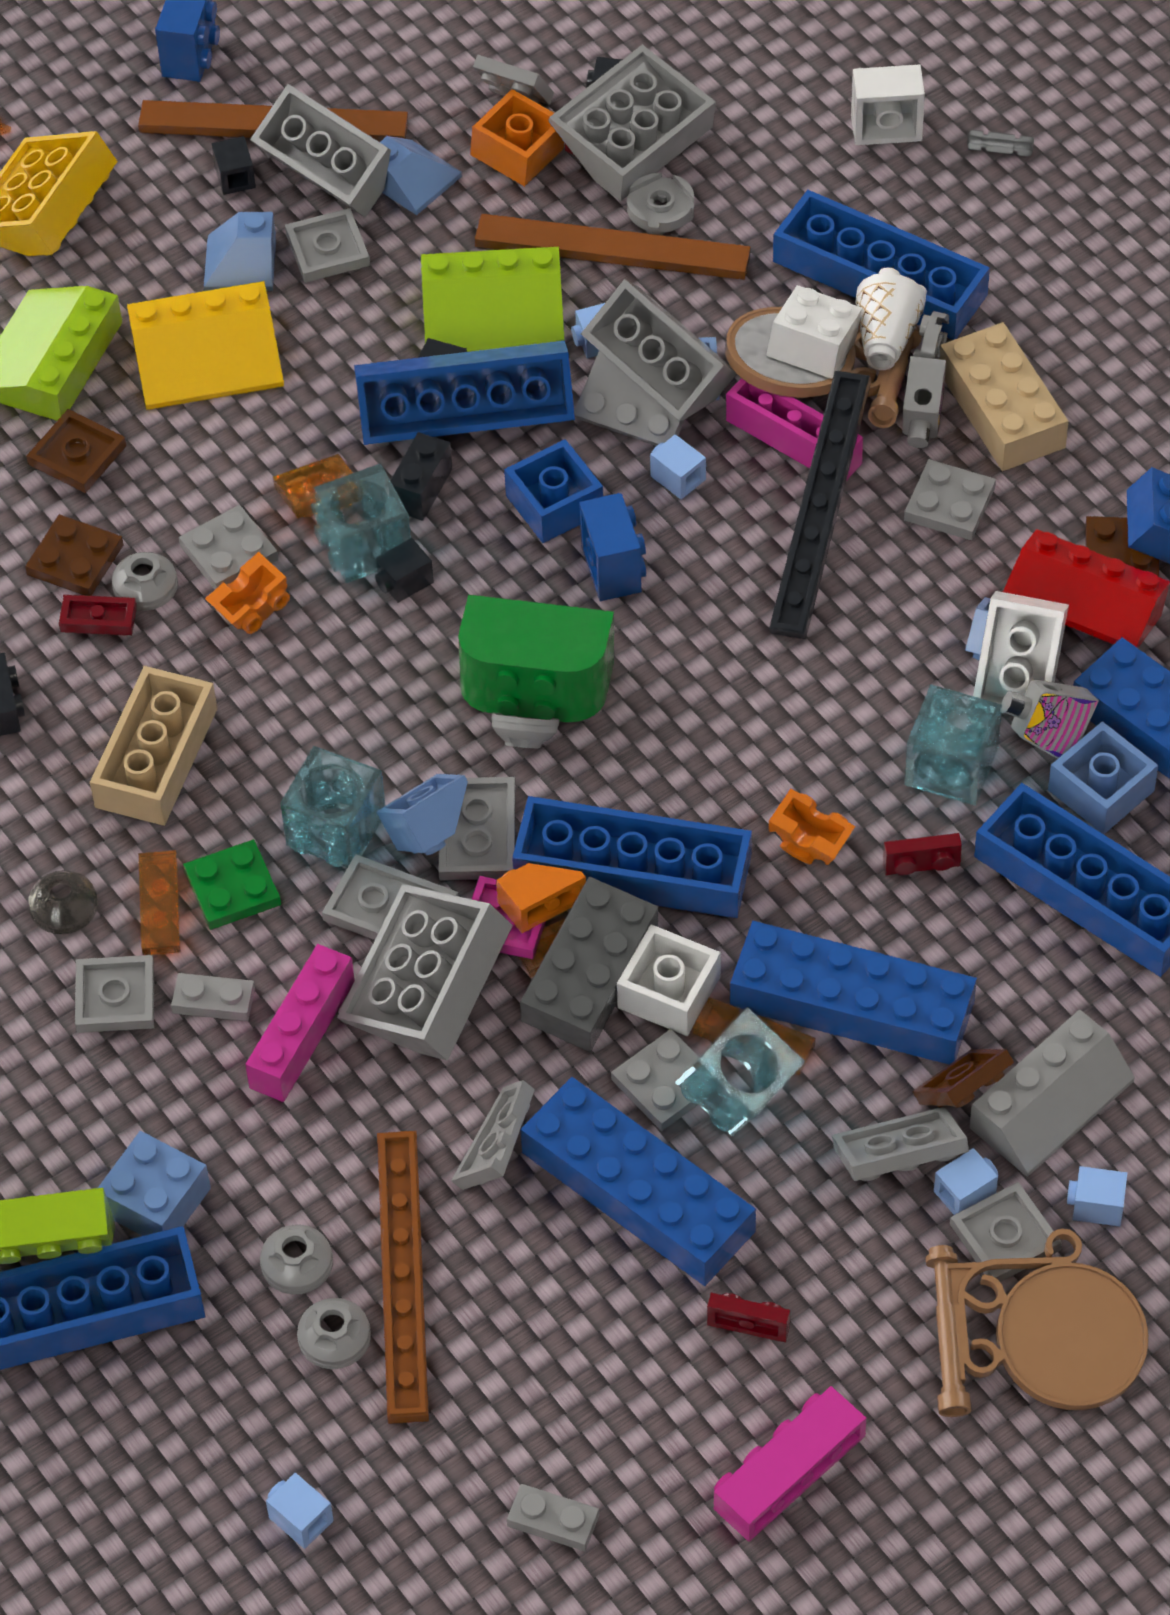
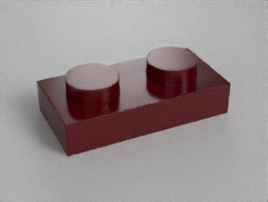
(97, 615)
(922, 854)
(748, 1317)

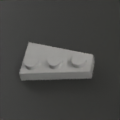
(623, 406)
(496, 1138)

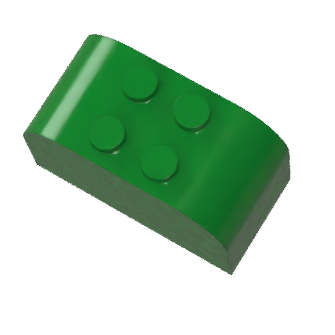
(535, 658)

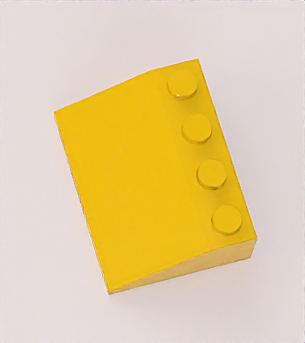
(48, 189)
(205, 345)

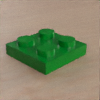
(232, 884)

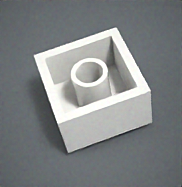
(887, 104)
(814, 331)
(668, 980)

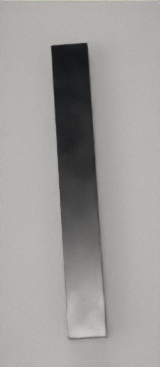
(820, 505)

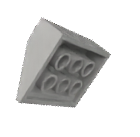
(633, 121)
(426, 970)

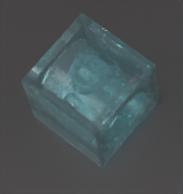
(359, 521)
(953, 744)
(330, 783)
(760, 1051)

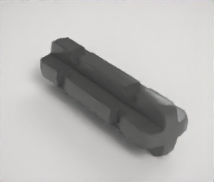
(1000, 143)

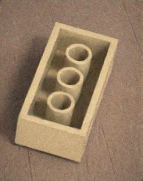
(1003, 396)
(153, 745)

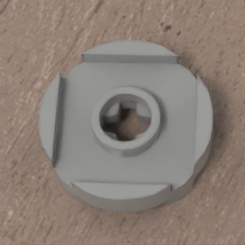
(663, 218)
(932, 335)

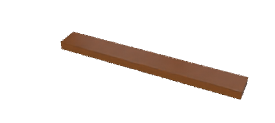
(243, 119)
(615, 246)
(402, 1278)

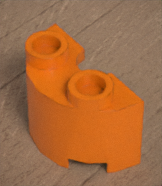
(252, 595)
(807, 831)

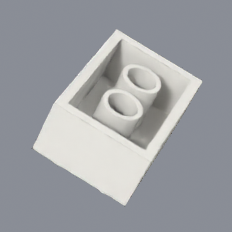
(1019, 645)

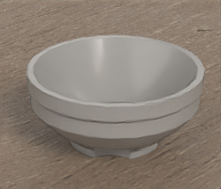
(151, 589)
(524, 731)
(300, 1273)
(336, 1348)

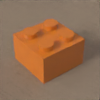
(516, 138)

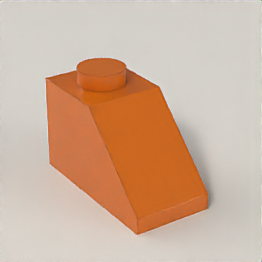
(537, 893)

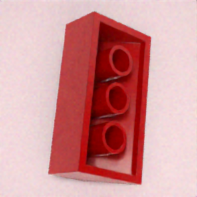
(1101, 591)

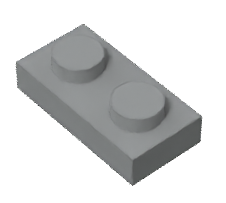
(213, 997)
(553, 1517)

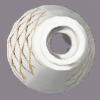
(888, 316)

